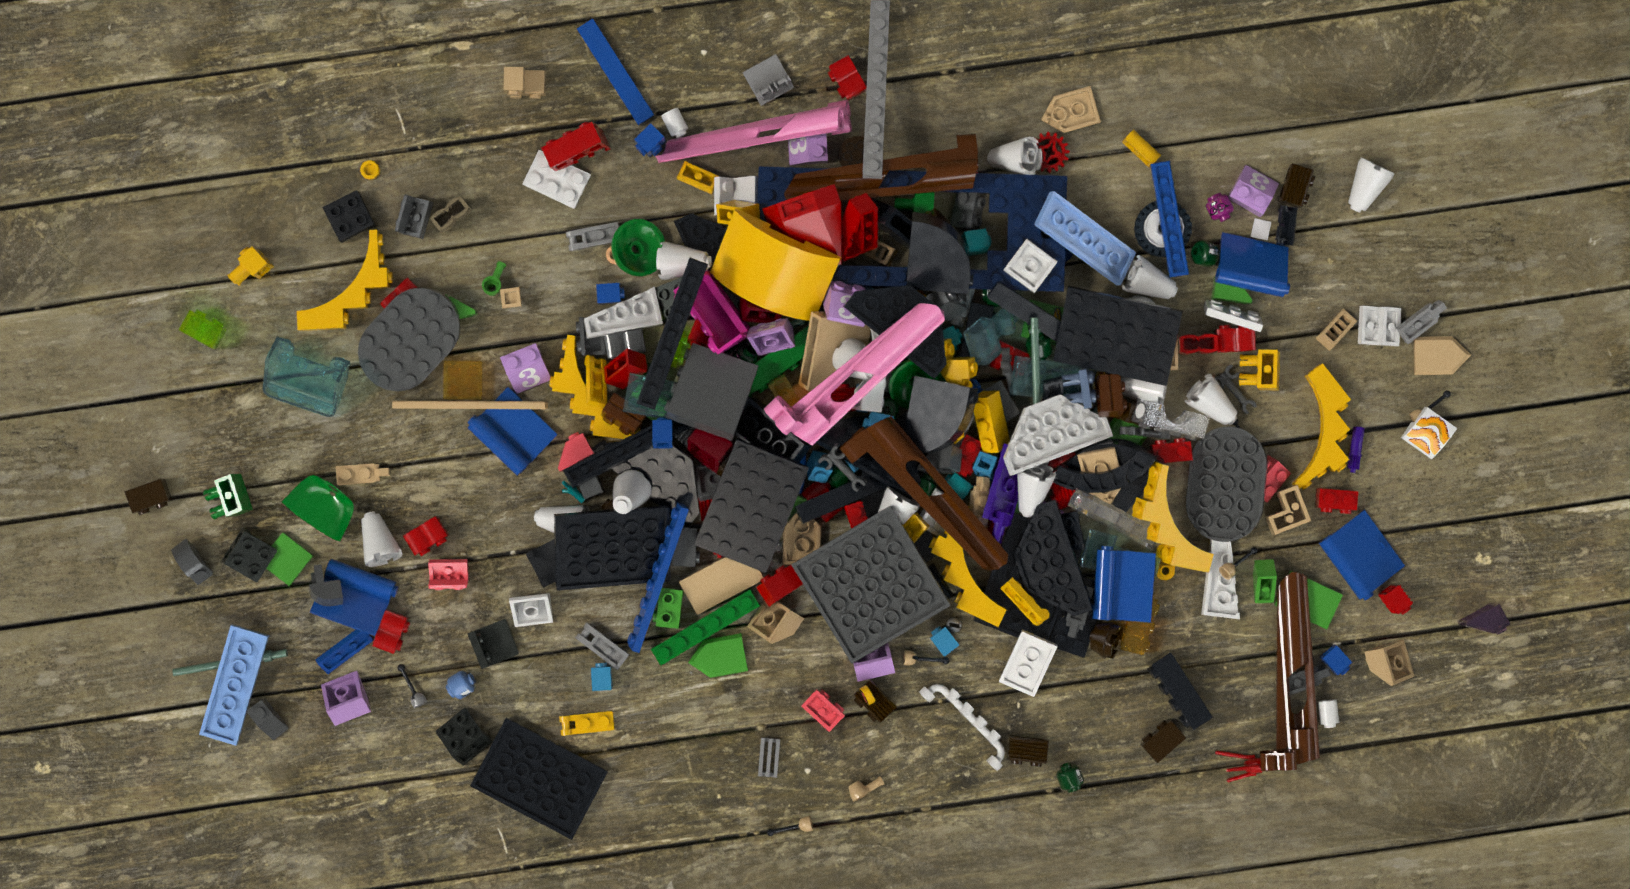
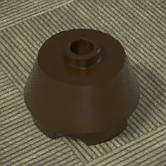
(1105, 639)

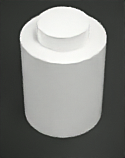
(675, 123)
(1328, 713)

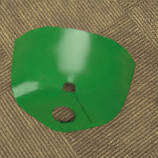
(320, 509)

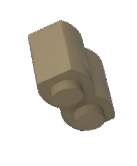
(455, 211)

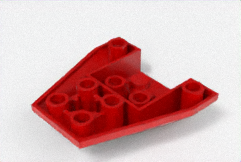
(810, 218)

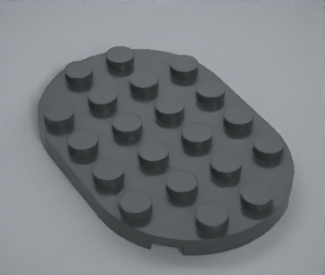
(409, 339)
(1226, 484)

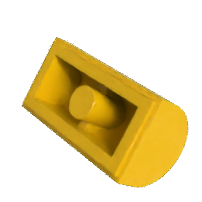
(1141, 148)
(697, 177)

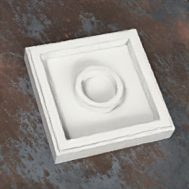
(1030, 266)

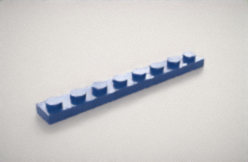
(659, 571)

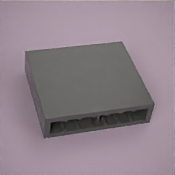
(711, 391)

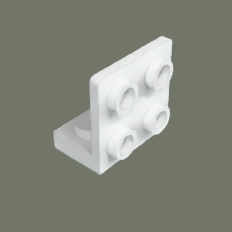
(738, 189)

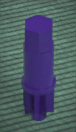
(1355, 449)

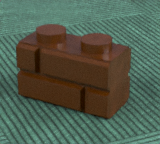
(1110, 396)
(614, 414)

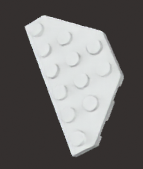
(1051, 431)

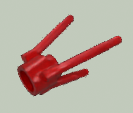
(1251, 766)

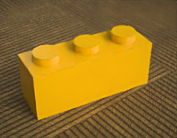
(991, 422)

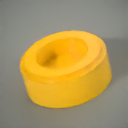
(370, 170)
(867, 695)

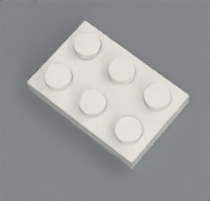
(561, 185)
(1233, 315)
(1028, 663)

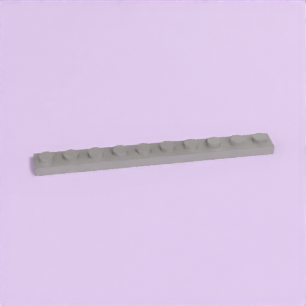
(876, 89)

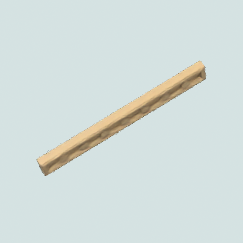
(400, 404)

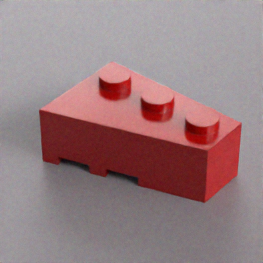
(575, 145)
(859, 227)

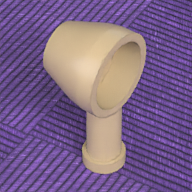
(858, 790)

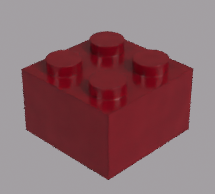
(709, 448)

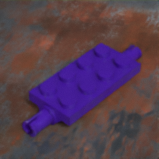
(1001, 498)

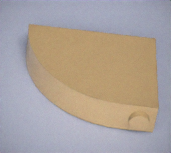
(820, 345)

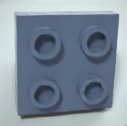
(1085, 379)

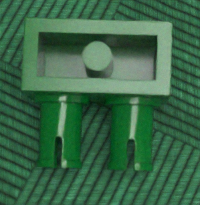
(919, 203)
(232, 496)

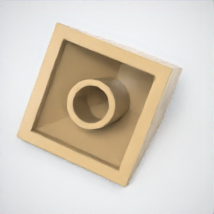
(775, 622)
(1390, 662)

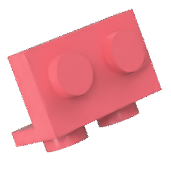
(1276, 477)
(448, 574)
(823, 710)

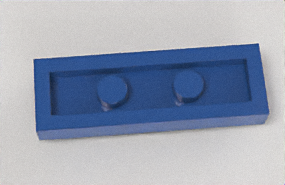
(343, 650)

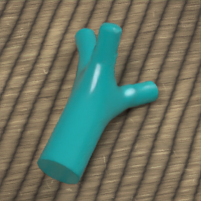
(573, 491)

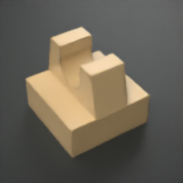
(510, 298)

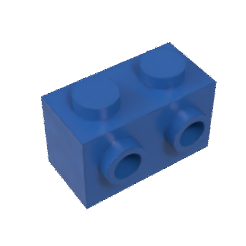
(650, 141)

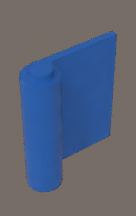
(1253, 265)
(512, 434)
(1362, 555)
(1123, 585)
(363, 594)

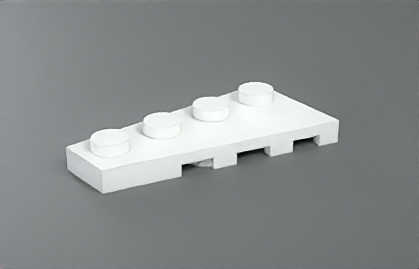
(629, 315)
(1220, 593)

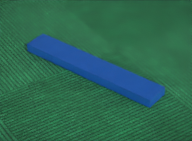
(615, 72)
(1169, 219)

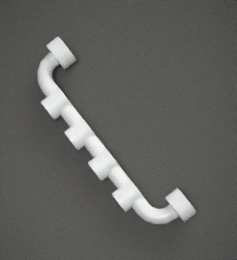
(966, 710)

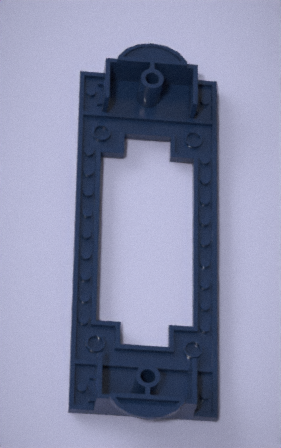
(1008, 193)

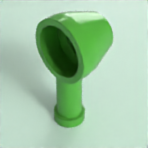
(493, 281)

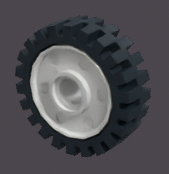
(1148, 233)

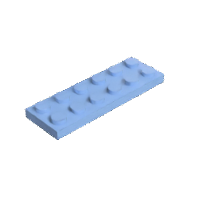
(1085, 238)
(234, 684)

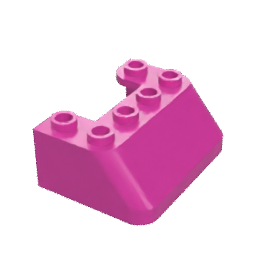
(717, 315)

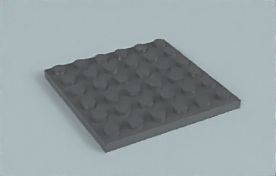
(871, 584)

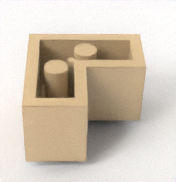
(524, 82)
(1292, 513)

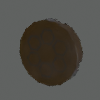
(851, 151)

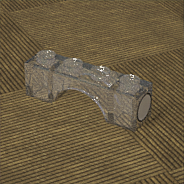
(1153, 414)

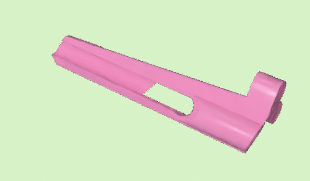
(829, 119)
(818, 412)

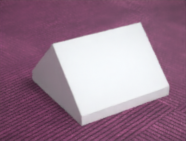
(531, 609)

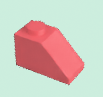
(575, 451)

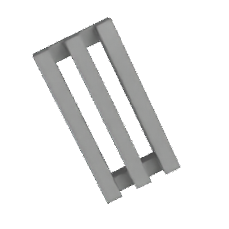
(767, 773)

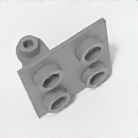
(768, 80)

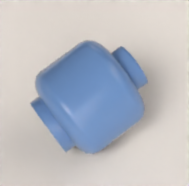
(460, 684)

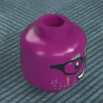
(1219, 207)

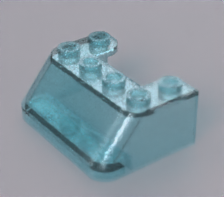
(304, 381)

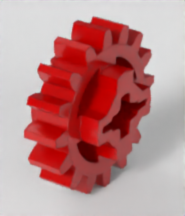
(1060, 156)

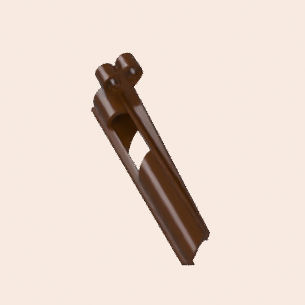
(945, 171)
(893, 450)
(1295, 733)

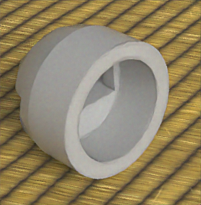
(954, 620)

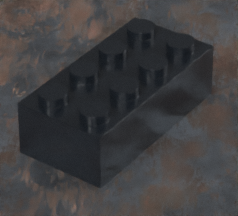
(762, 431)
(1179, 689)

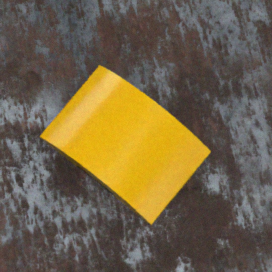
(773, 267)

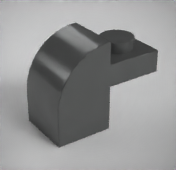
(190, 562)
(322, 592)

